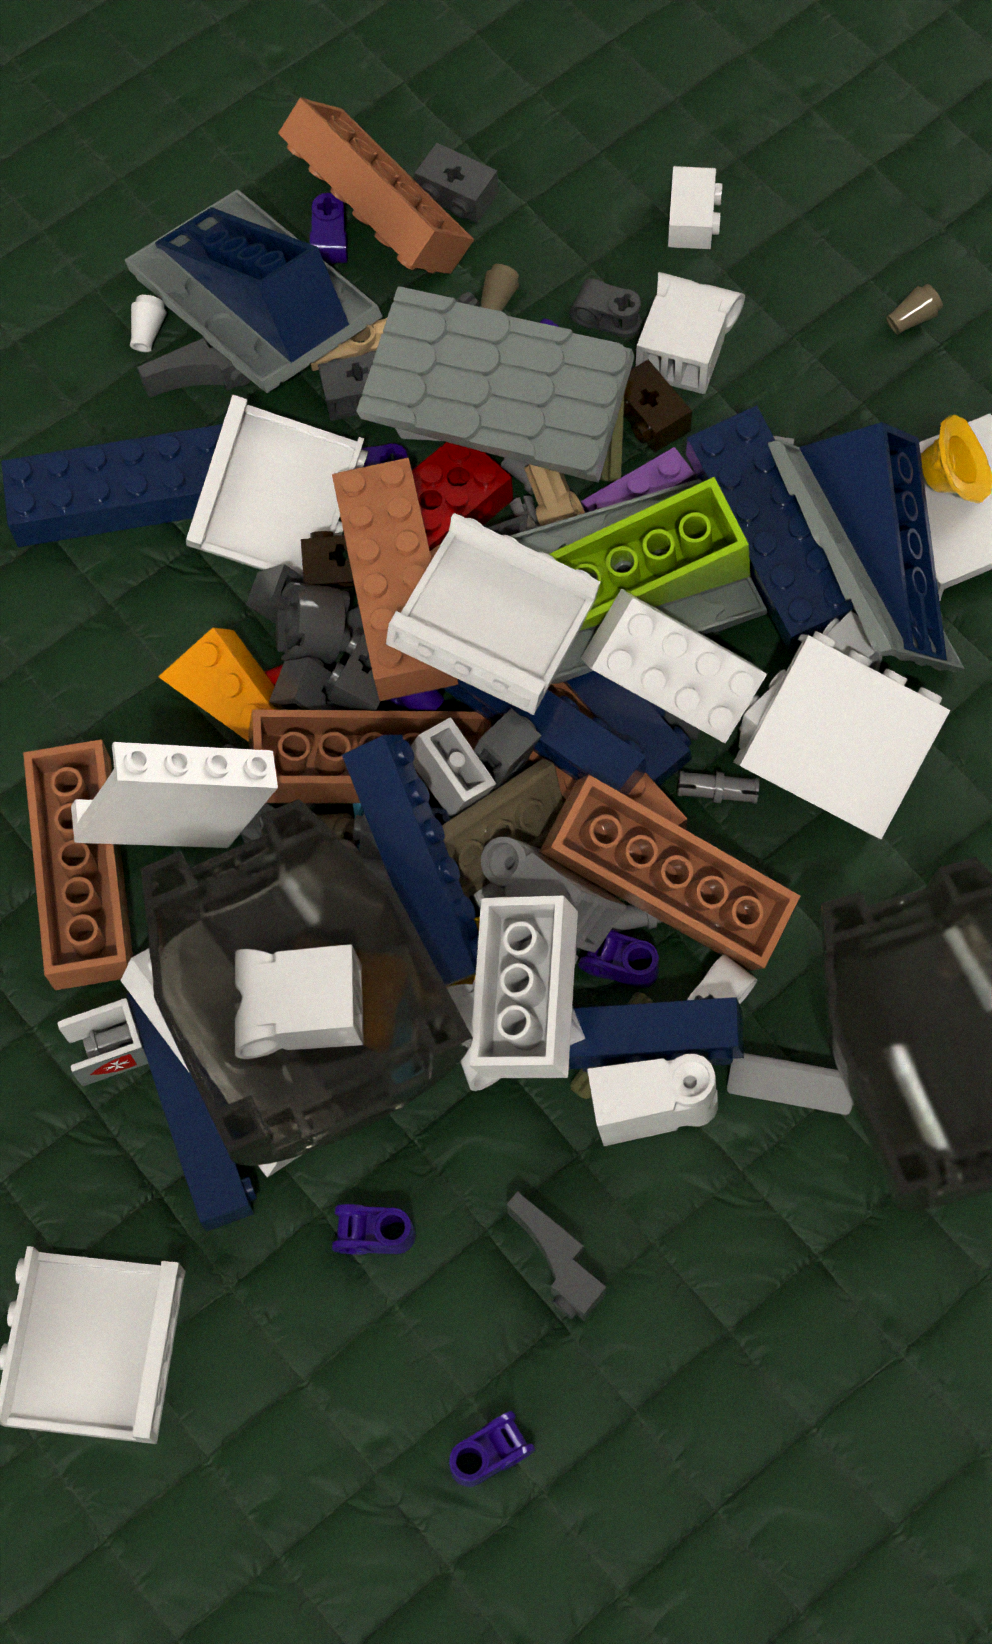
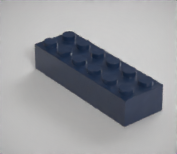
(107, 486)
(783, 556)

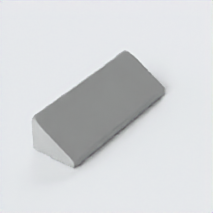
(789, 1083)

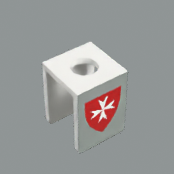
(101, 1020)

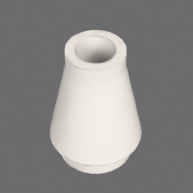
(146, 320)

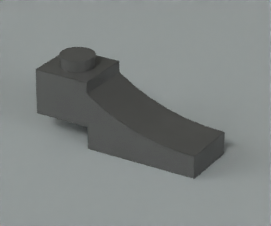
(187, 367)
(574, 1287)

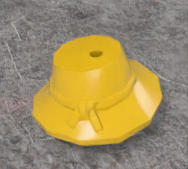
(957, 462)

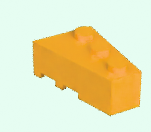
(222, 679)

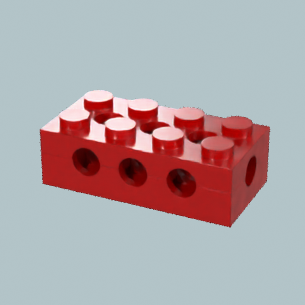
(459, 483)

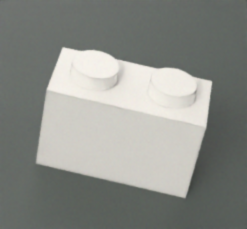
(692, 207)
(451, 768)

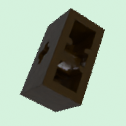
(654, 408)
(319, 564)

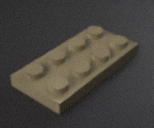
(518, 810)

